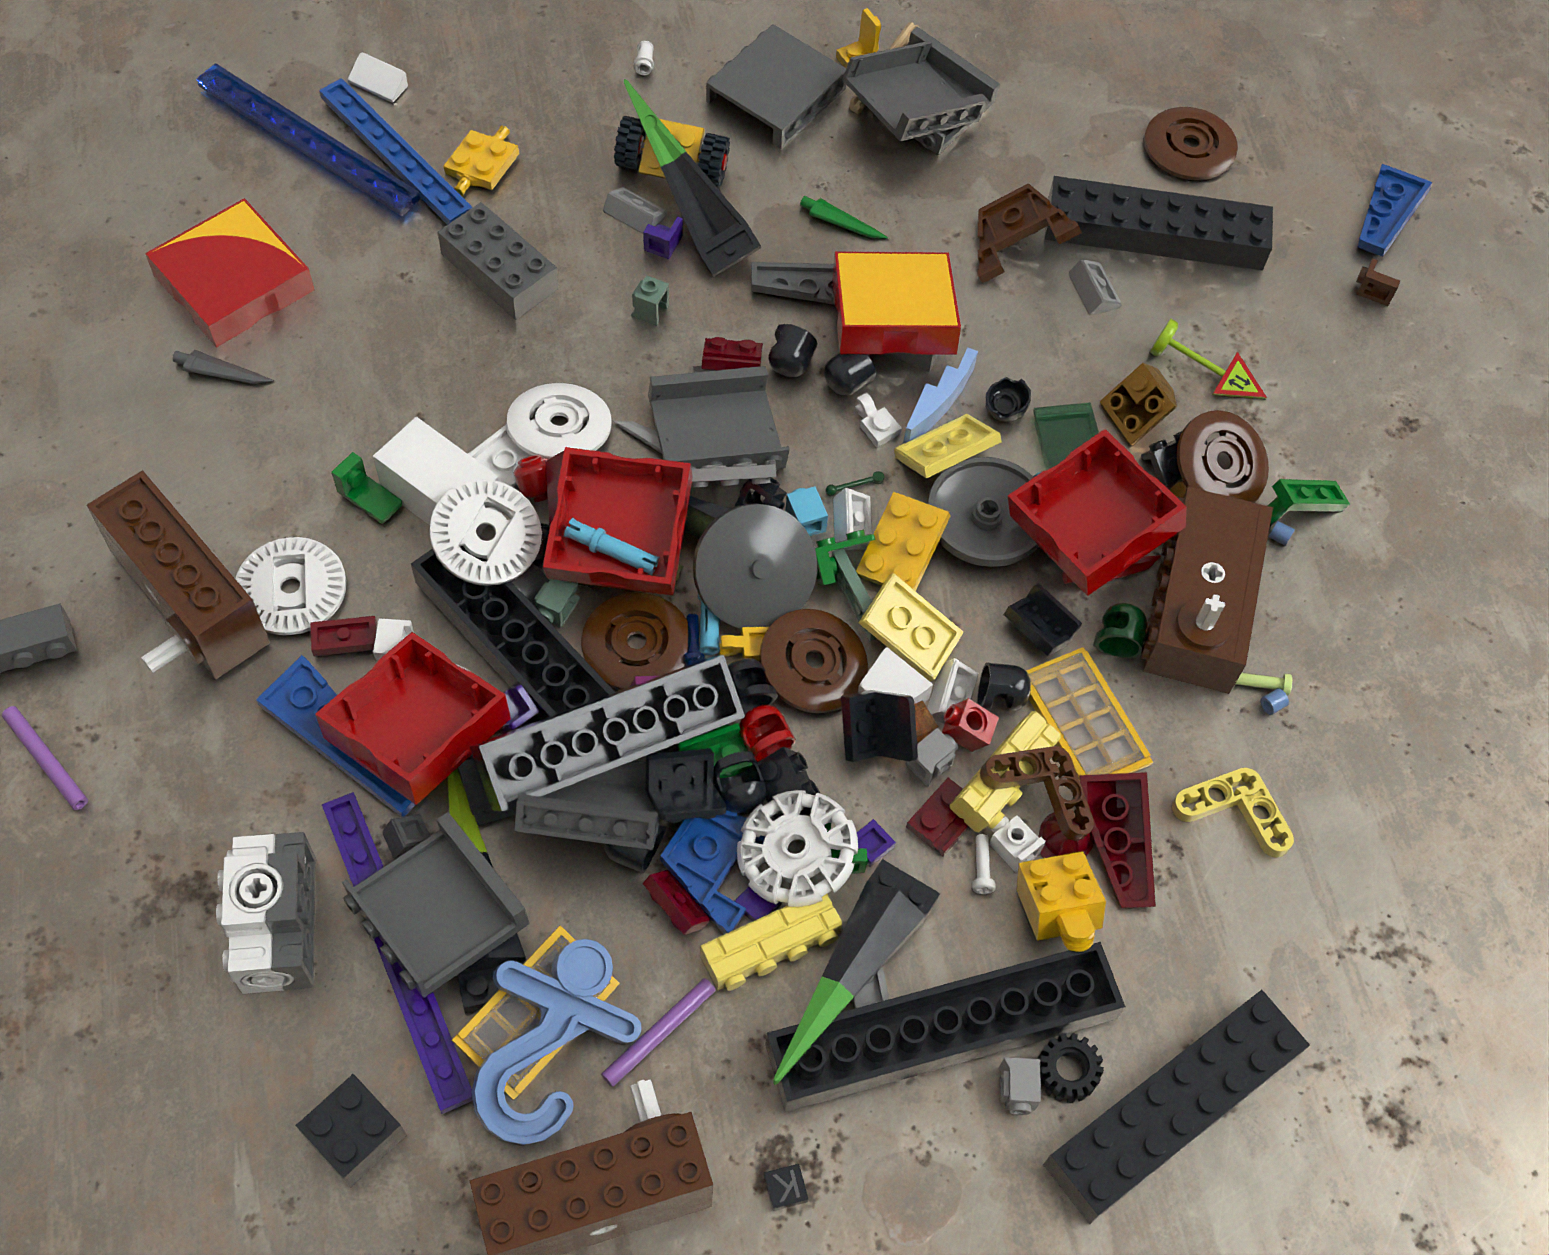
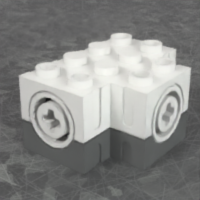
(269, 912)

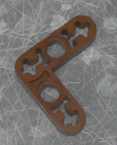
(1045, 772)

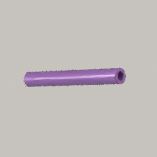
(44, 758)
(658, 1032)

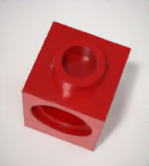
(970, 724)

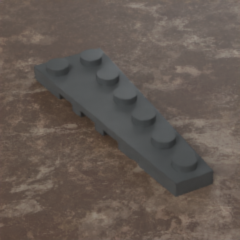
(794, 280)

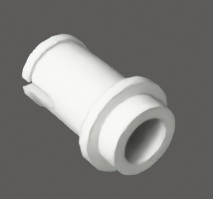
(643, 62)

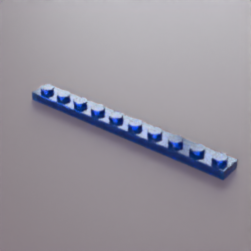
(309, 139)

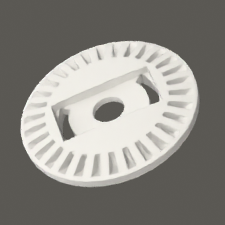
(552, 400)
(456, 523)
(320, 580)

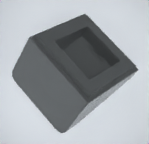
(531, 582)
(404, 834)

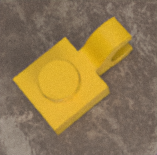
(747, 643)

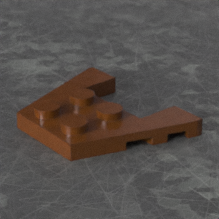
(1013, 219)

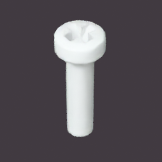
(983, 883)

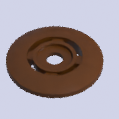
(1185, 161)
(1238, 440)
(608, 630)
(809, 687)

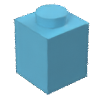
(807, 509)

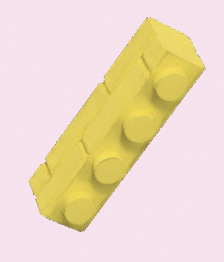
(982, 805)
(768, 941)

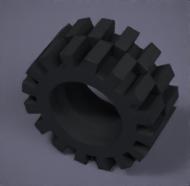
(1089, 1061)

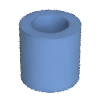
(1281, 533)
(1274, 701)

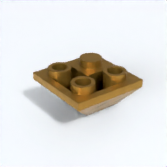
(1140, 402)

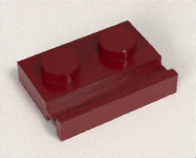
(731, 354)
(936, 821)

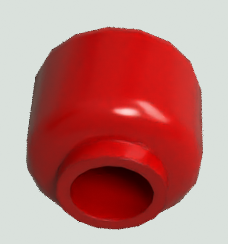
(531, 477)

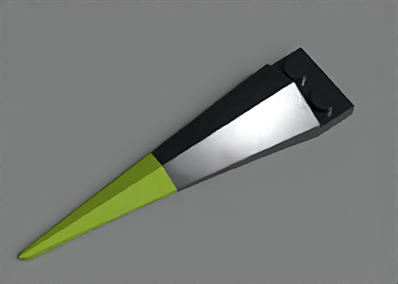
(477, 980)

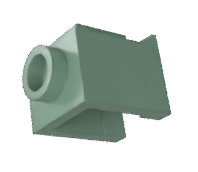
(647, 297)
(557, 601)

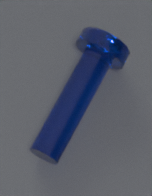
(693, 652)

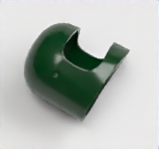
(1122, 632)

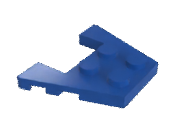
(702, 858)

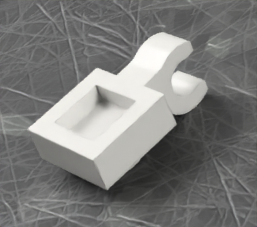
(877, 425)

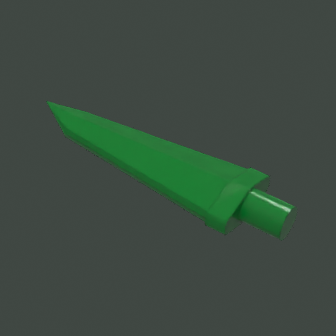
(832, 214)

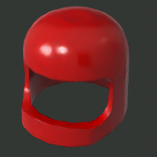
(765, 731)

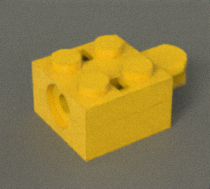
(1062, 899)

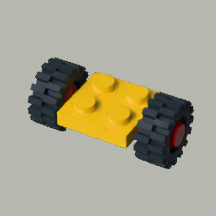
(636, 152)

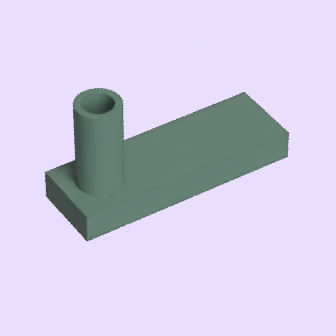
(852, 587)

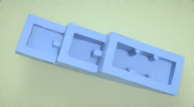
(937, 400)

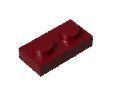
(343, 635)
(676, 902)

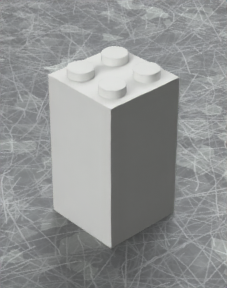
(424, 466)

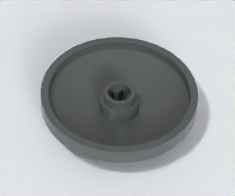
(980, 518)
(754, 565)

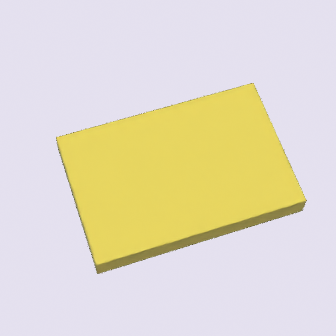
(947, 445)
(911, 627)

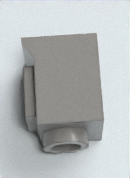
(934, 756)
(1020, 1084)

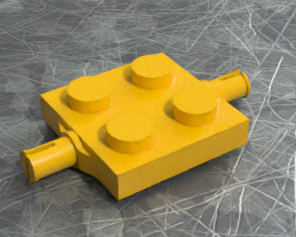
(481, 160)

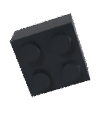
(351, 1130)

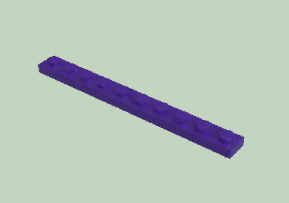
(421, 1014)

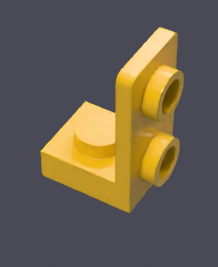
(868, 39)

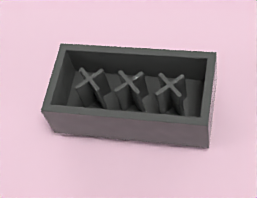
(498, 260)

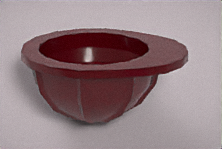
(1057, 843)

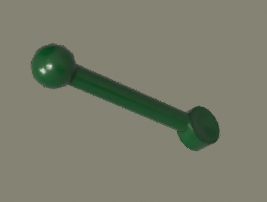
(877, 478)

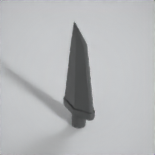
(208, 365)

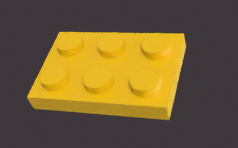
(903, 541)

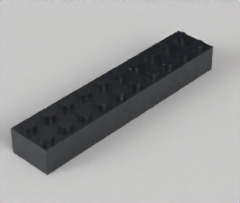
(949, 1025)

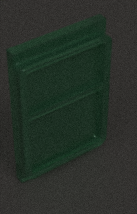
(1063, 430)

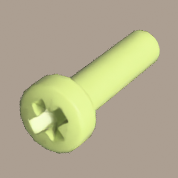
(1266, 682)

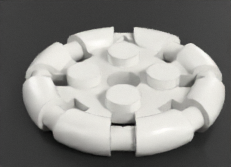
(801, 866)

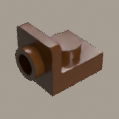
(1376, 285)

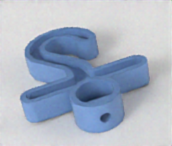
(566, 1012)

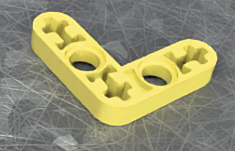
(1246, 800)

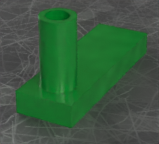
(1306, 496)

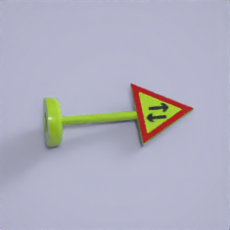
(1235, 381)

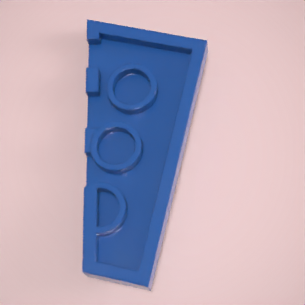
(1391, 207)

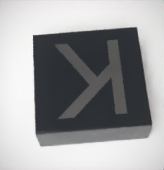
(785, 1187)

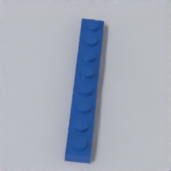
(394, 151)

